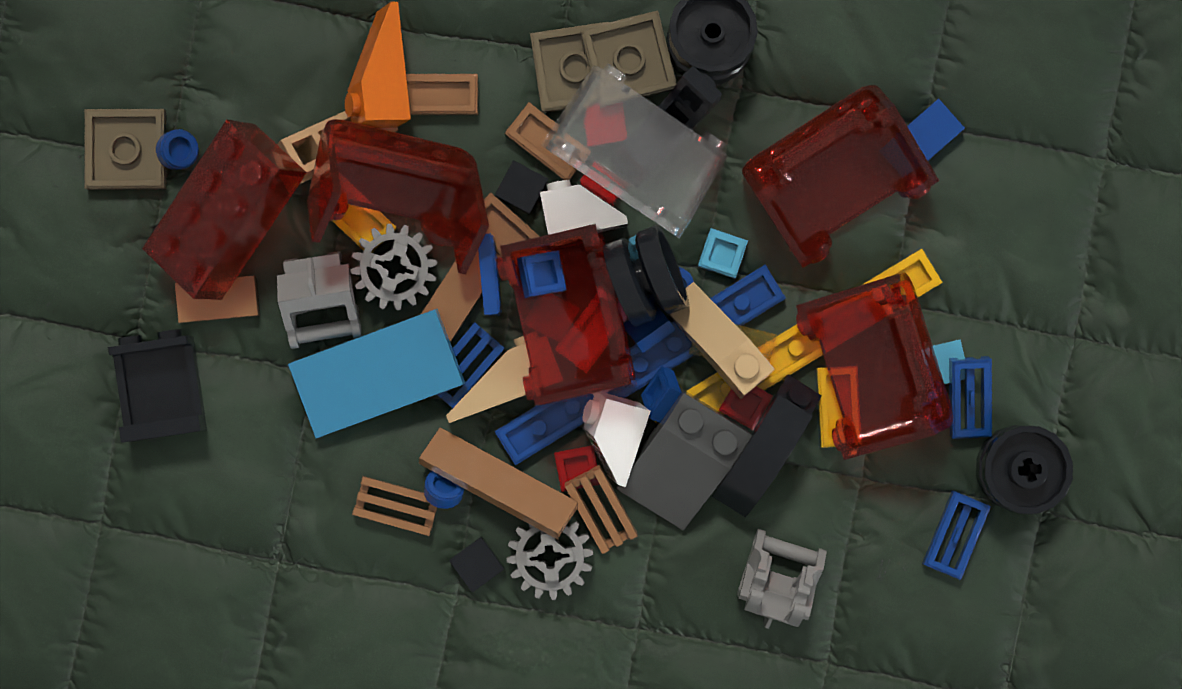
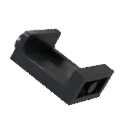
(158, 386)

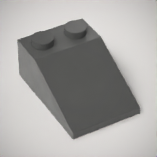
(684, 460)

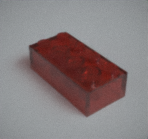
(224, 210)

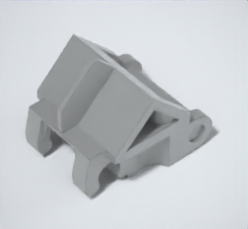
(313, 286)
(776, 594)

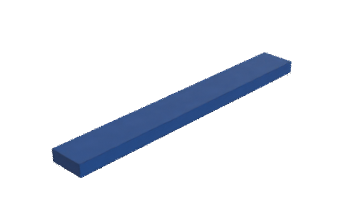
(552, 421)

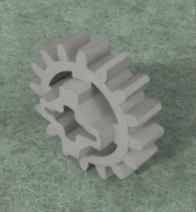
(398, 248)
(551, 573)

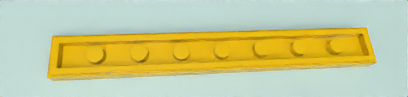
(795, 351)

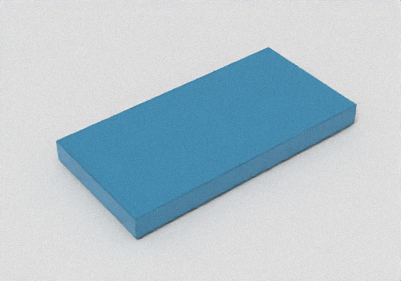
(376, 373)

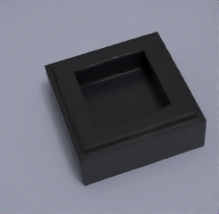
(521, 187)
(477, 564)

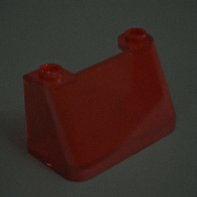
(837, 170)
(572, 335)
(878, 365)

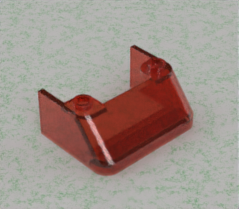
(400, 178)

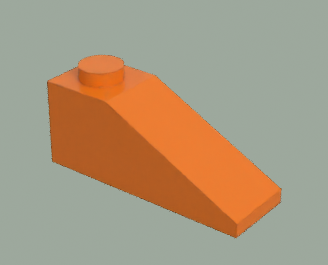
(379, 82)

